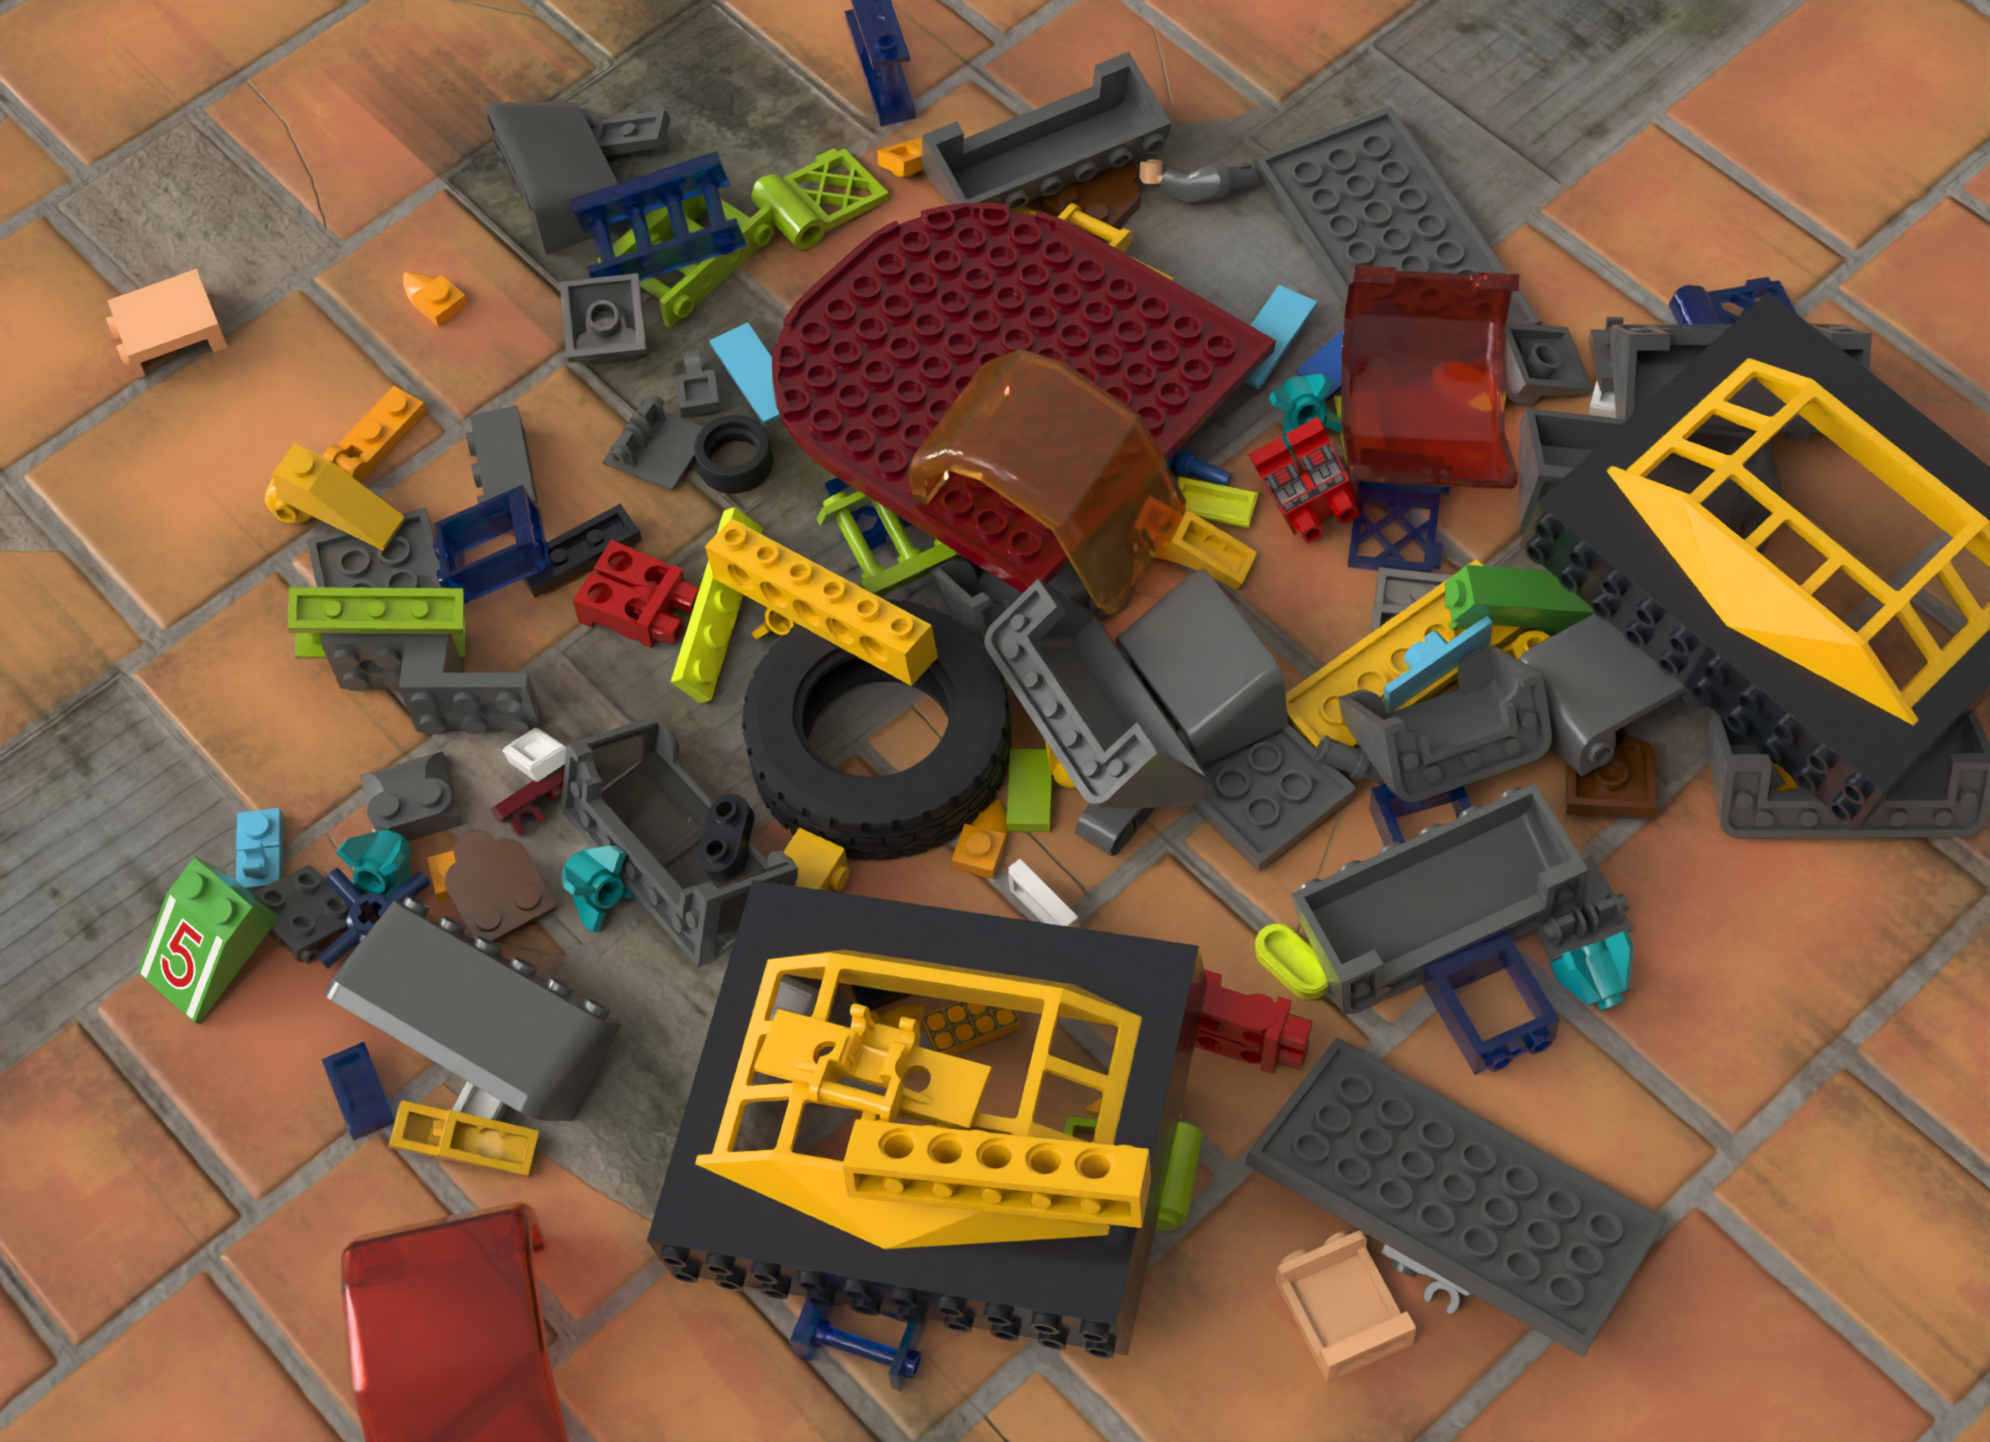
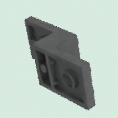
(434, 682)

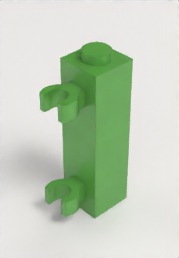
(1512, 599)

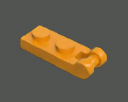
(377, 433)

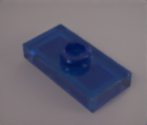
(358, 1091)

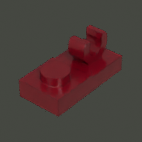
(518, 802)

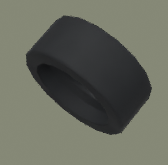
(727, 430)

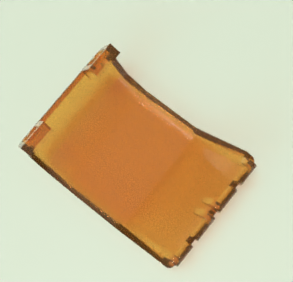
(1066, 460)

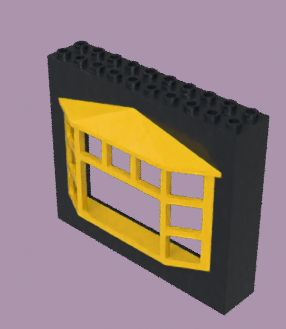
(1731, 618)
(787, 1217)

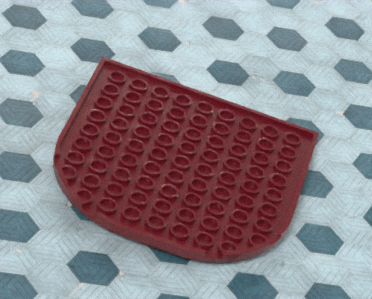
(926, 302)

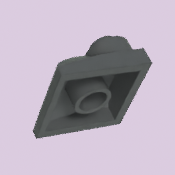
(603, 319)
(1541, 363)
(412, 797)

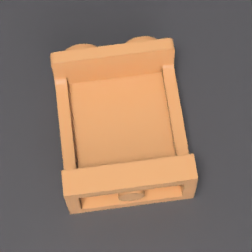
(163, 320)
(1343, 1305)

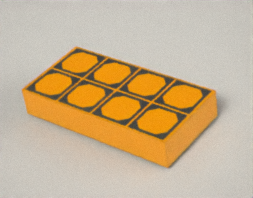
(967, 1026)

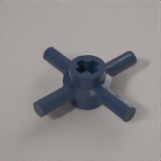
(361, 910)

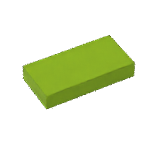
(1029, 791)

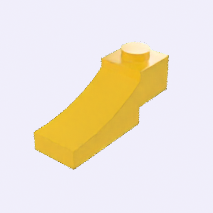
(1206, 547)
(463, 1138)

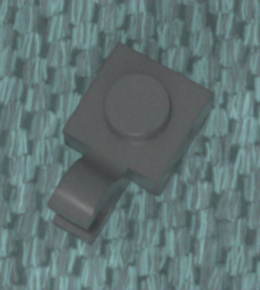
(697, 388)

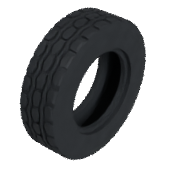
(889, 812)

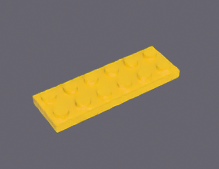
(1374, 663)

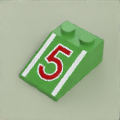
(203, 937)

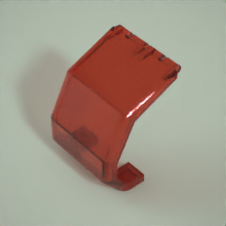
(1426, 378)
(451, 1331)

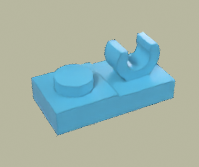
(259, 848)

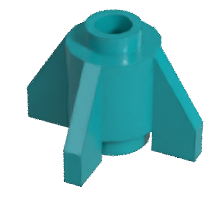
(1302, 401)
(378, 860)
(595, 882)
(1598, 971)

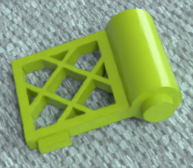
(799, 210)
(1180, 1173)

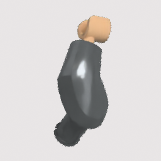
(1200, 186)

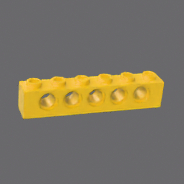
(822, 602)
(998, 1173)

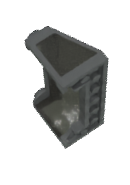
(635, 796)

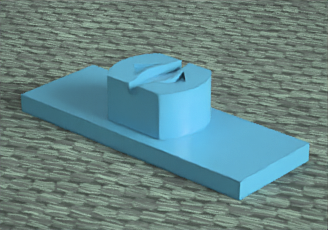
(1281, 320)
(750, 369)
(1434, 660)

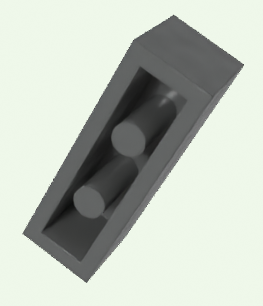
(501, 453)

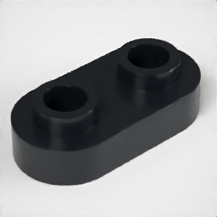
(726, 833)

